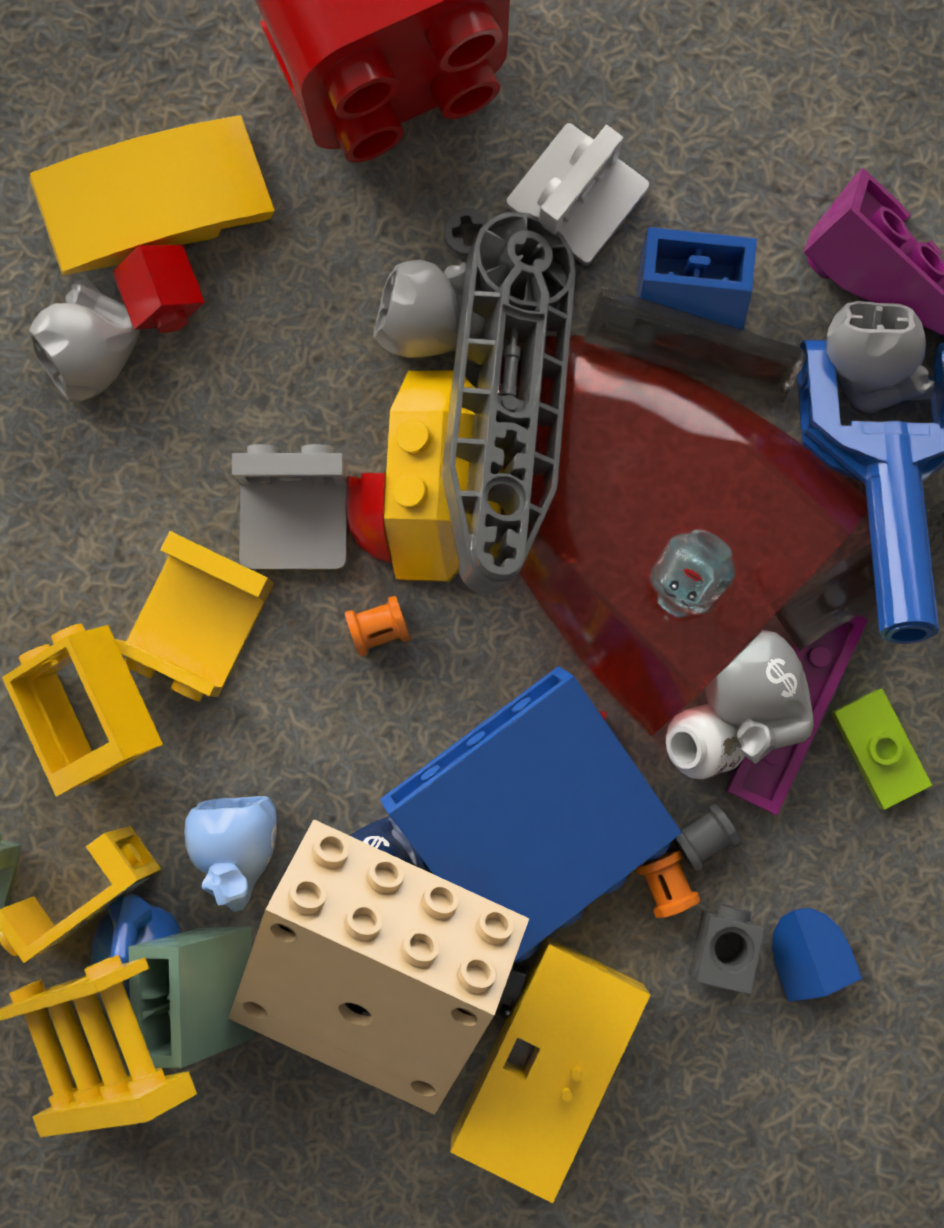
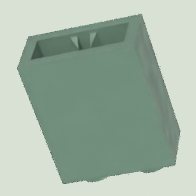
(190, 993)

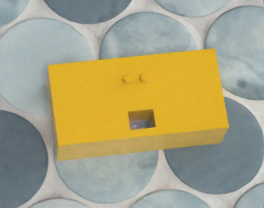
(549, 1069)

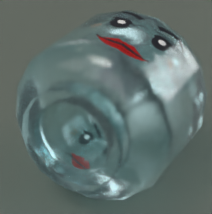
(692, 573)

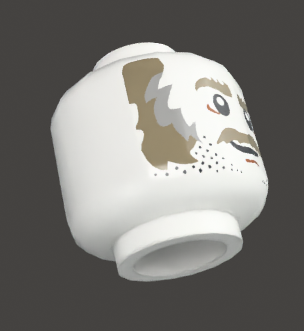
(703, 743)

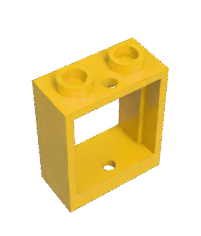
(52, 721)

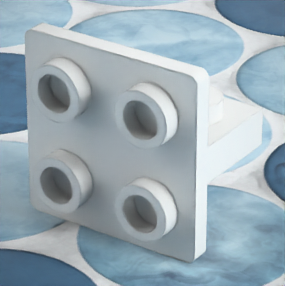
(580, 189)

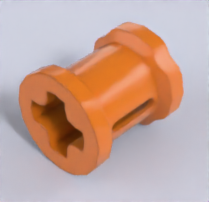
(377, 626)
(668, 884)

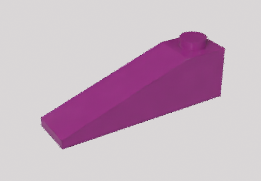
(874, 255)

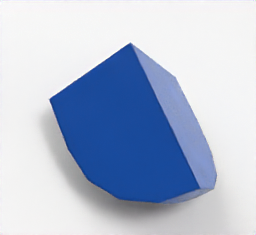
(812, 955)

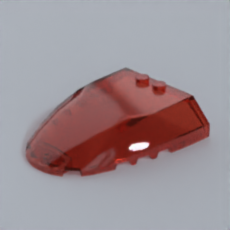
(654, 460)

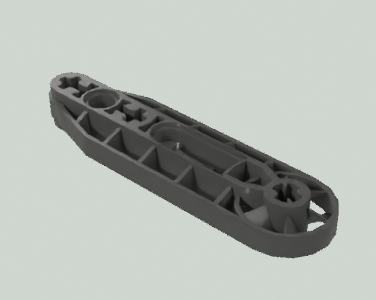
(509, 291)

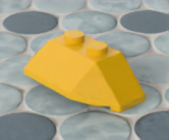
(415, 496)

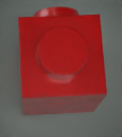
(158, 287)

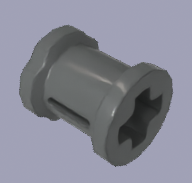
(707, 837)

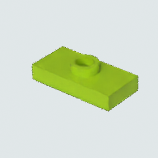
(881, 749)

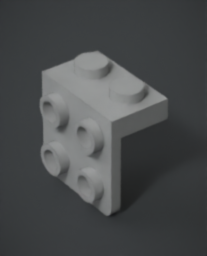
(292, 508)

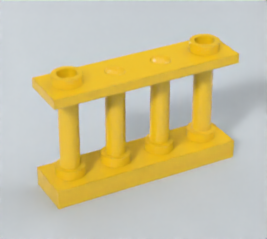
(118, 1096)

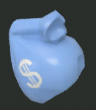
(231, 845)

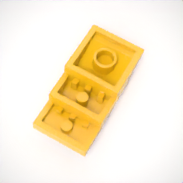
(151, 192)

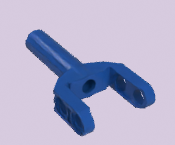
(892, 464)

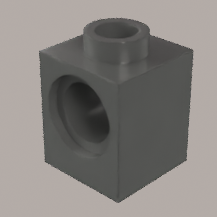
(734, 972)

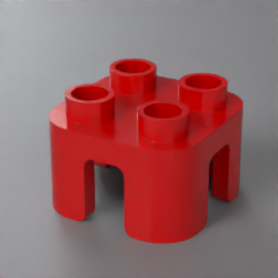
(381, 62)

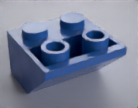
(698, 273)

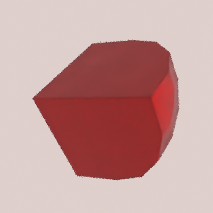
(366, 512)

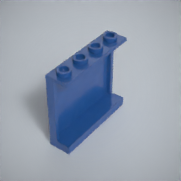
(535, 809)

